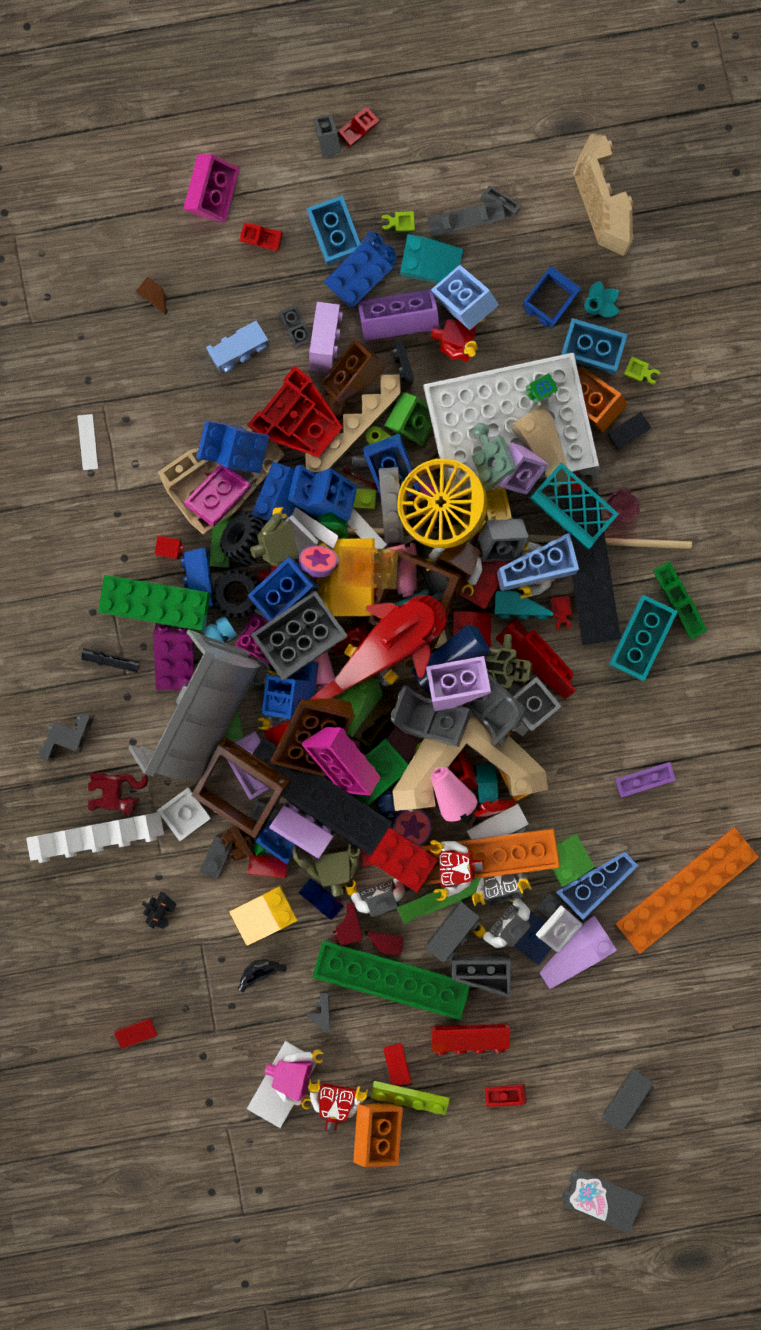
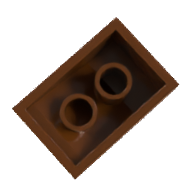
(353, 372)

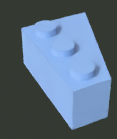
(238, 347)

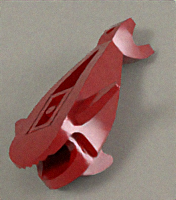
(397, 637)

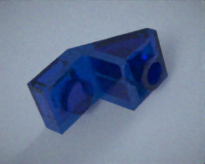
(321, 899)

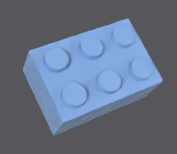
(465, 297)

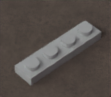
(389, 497)

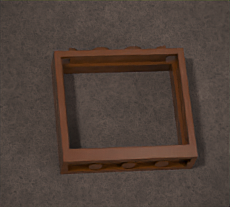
(448, 597)
(254, 767)

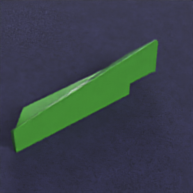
(427, 902)

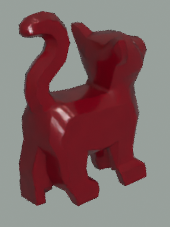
(111, 792)

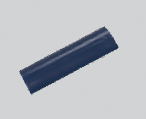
(463, 645)

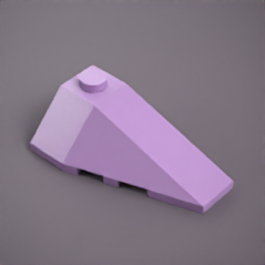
(582, 951)

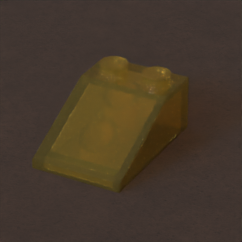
(366, 567)

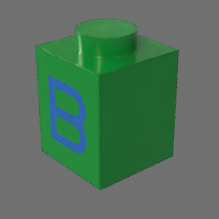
(541, 388)

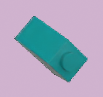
(487, 782)

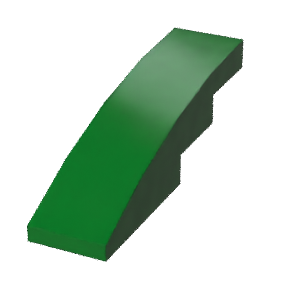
(679, 600)

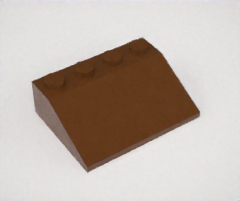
(306, 721)

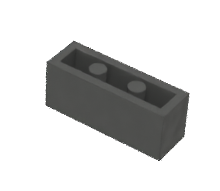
(627, 1100)

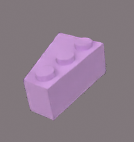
(324, 337)

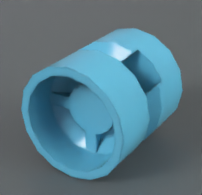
(221, 630)

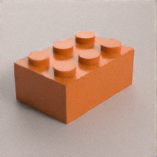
(378, 1135)

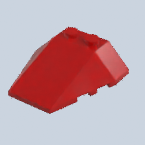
(298, 416)

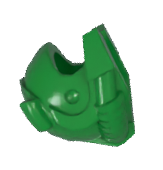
(334, 524)

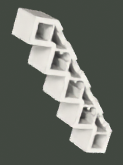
(95, 837)

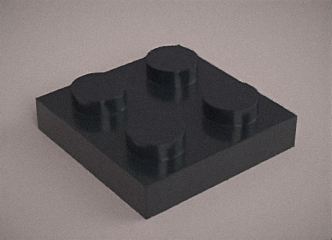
(400, 355)

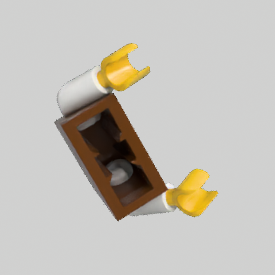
(461, 559)

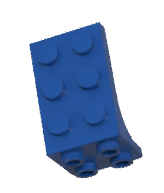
(362, 269)

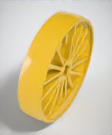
(478, 503)

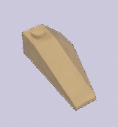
(541, 437)

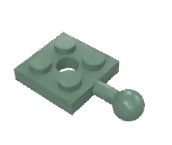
(492, 450)

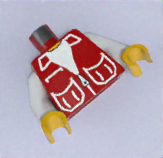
(456, 867)
(335, 1102)

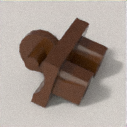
(241, 841)

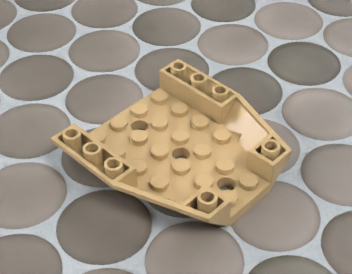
(608, 214)

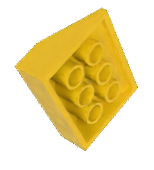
(346, 600)

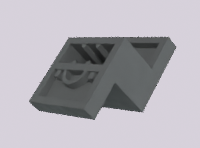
(66, 736)

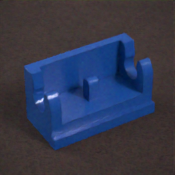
(275, 843)

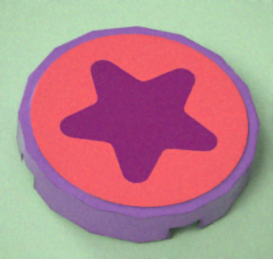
(318, 561)
(413, 825)

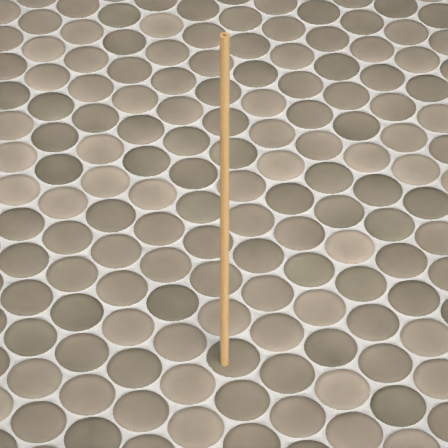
(549, 538)

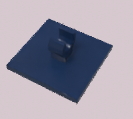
(531, 944)

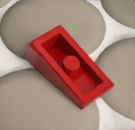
(505, 1095)

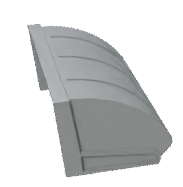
(202, 712)

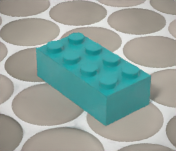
(642, 638)

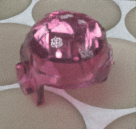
(625, 504)

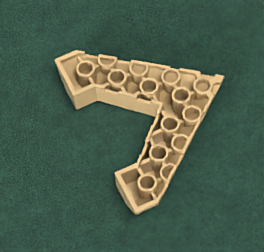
(416, 786)

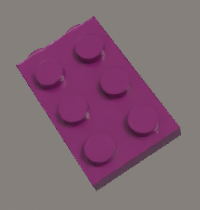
(172, 657)

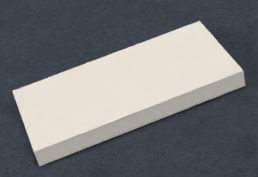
(266, 1101)

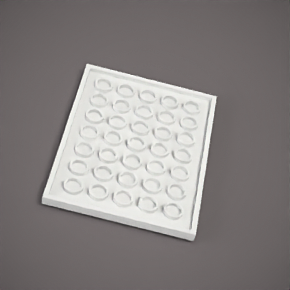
(501, 400)

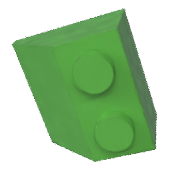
(410, 419)
(573, 860)

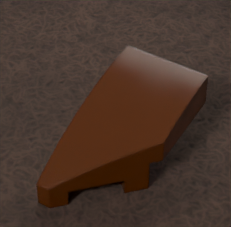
(154, 294)

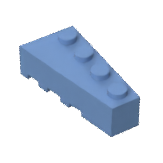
(591, 889)

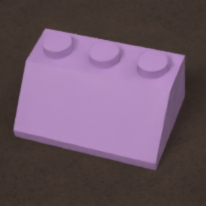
(302, 830)

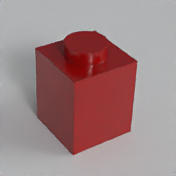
(168, 548)

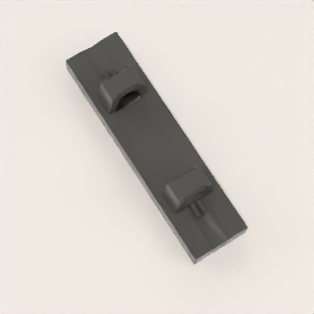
(467, 218)

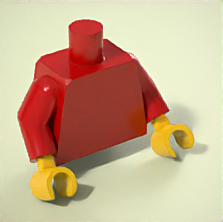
(456, 340)

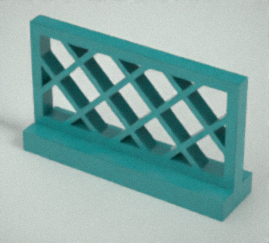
(562, 518)

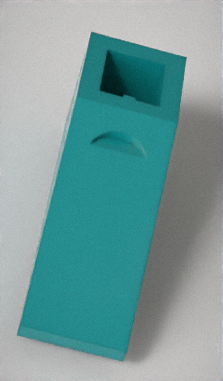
(510, 603)

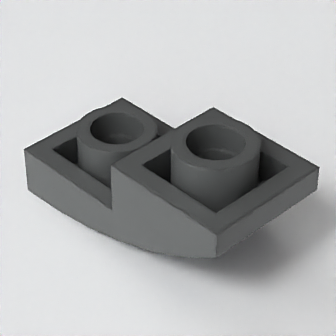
(295, 325)

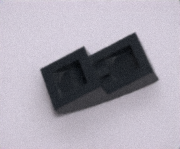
(629, 431)

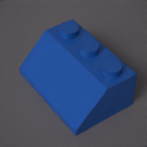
(275, 493)
(198, 572)
(282, 589)

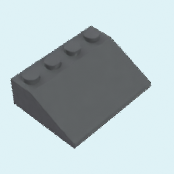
(299, 635)

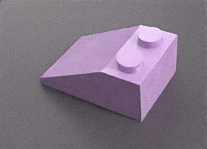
(458, 682)

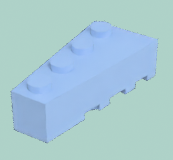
(543, 564)

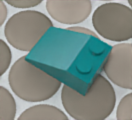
(429, 259)

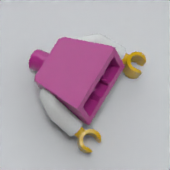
(293, 1076)

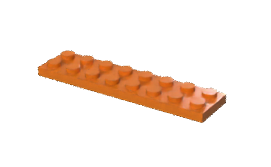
(509, 853)
(686, 890)

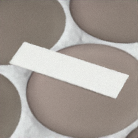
(87, 442)
(316, 528)
(364, 529)

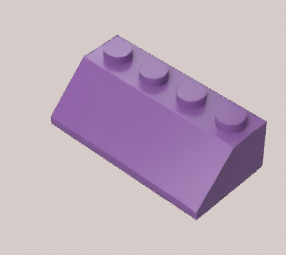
(398, 315)

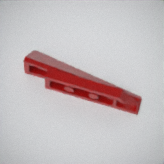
(544, 660)

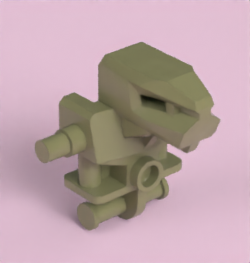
(505, 667)

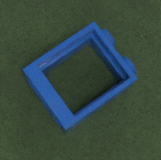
(563, 282)

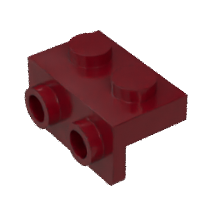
(355, 638)

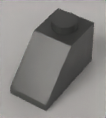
(327, 135)

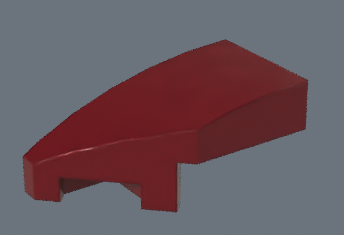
(386, 942)

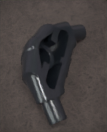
(259, 970)

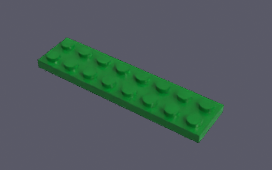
(390, 980)

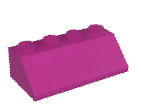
(342, 761)

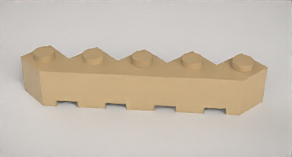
(357, 424)

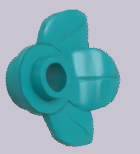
(604, 299)

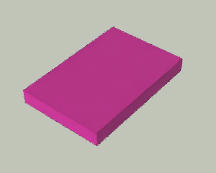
(217, 494)

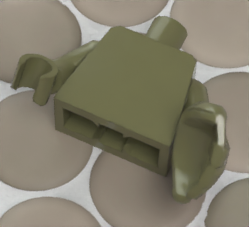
(330, 868)

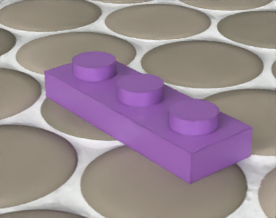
(645, 779)

